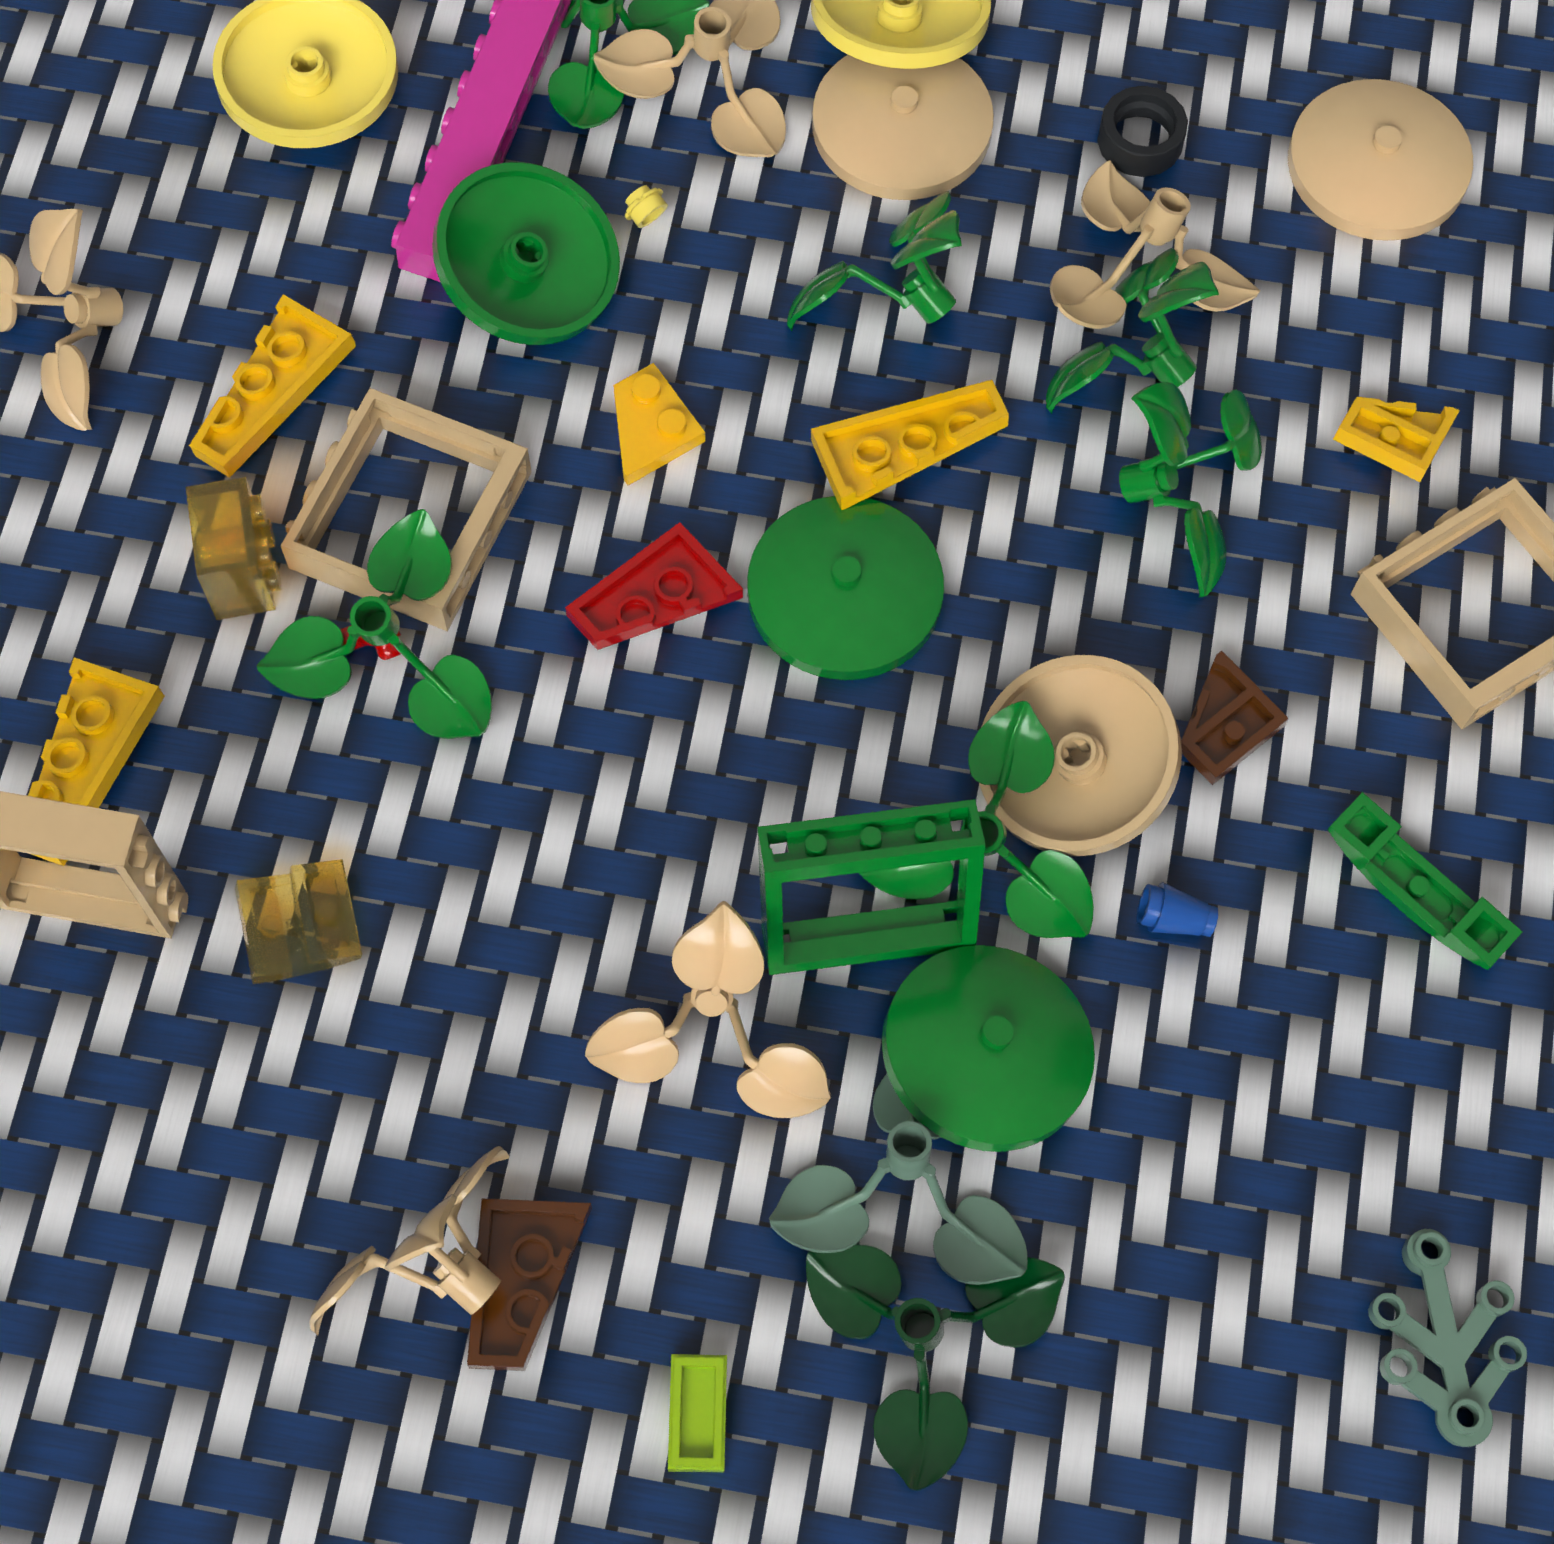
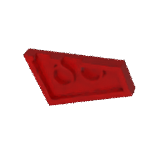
(653, 589)

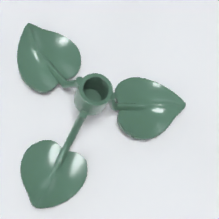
(826, 1215)

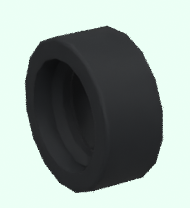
(1146, 103)

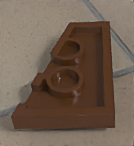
(529, 1251)

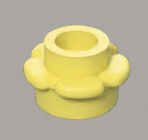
(645, 205)

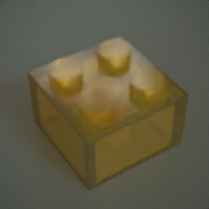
(233, 548)

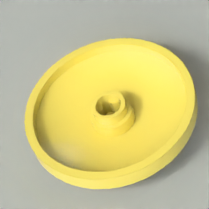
(903, 31)
(305, 70)

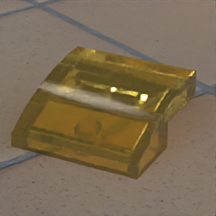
(298, 921)

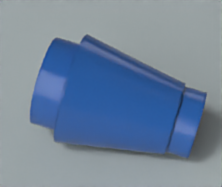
(1175, 912)

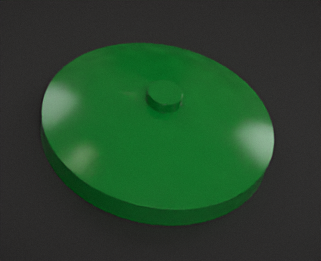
(525, 253)
(845, 588)
(988, 1048)

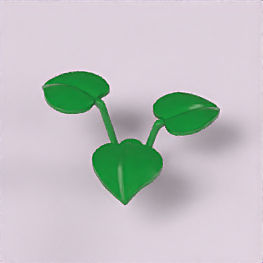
(580, 90)
(927, 233)
(1162, 351)
(1156, 477)
(311, 651)
(1053, 893)

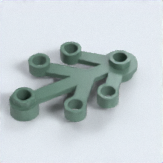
(1448, 1346)

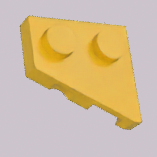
(652, 423)
(1395, 433)

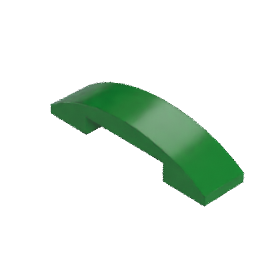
(1419, 888)

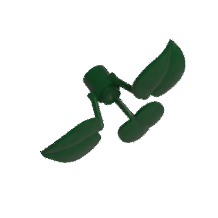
(913, 1430)

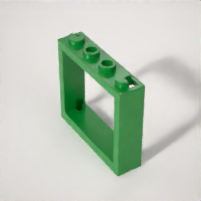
(865, 845)

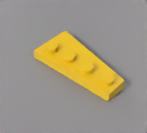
(281, 373)
(898, 441)
(93, 735)

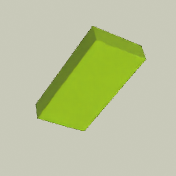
(697, 1413)

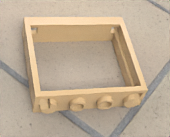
(342, 464)
(1534, 532)
(139, 899)

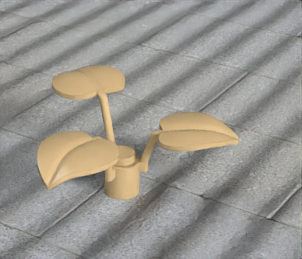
(643, 64)
(1117, 205)
(53, 252)
(716, 961)
(459, 1273)

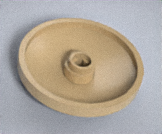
(902, 128)
(1380, 159)
(1111, 750)

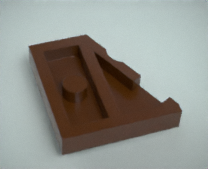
(1228, 721)

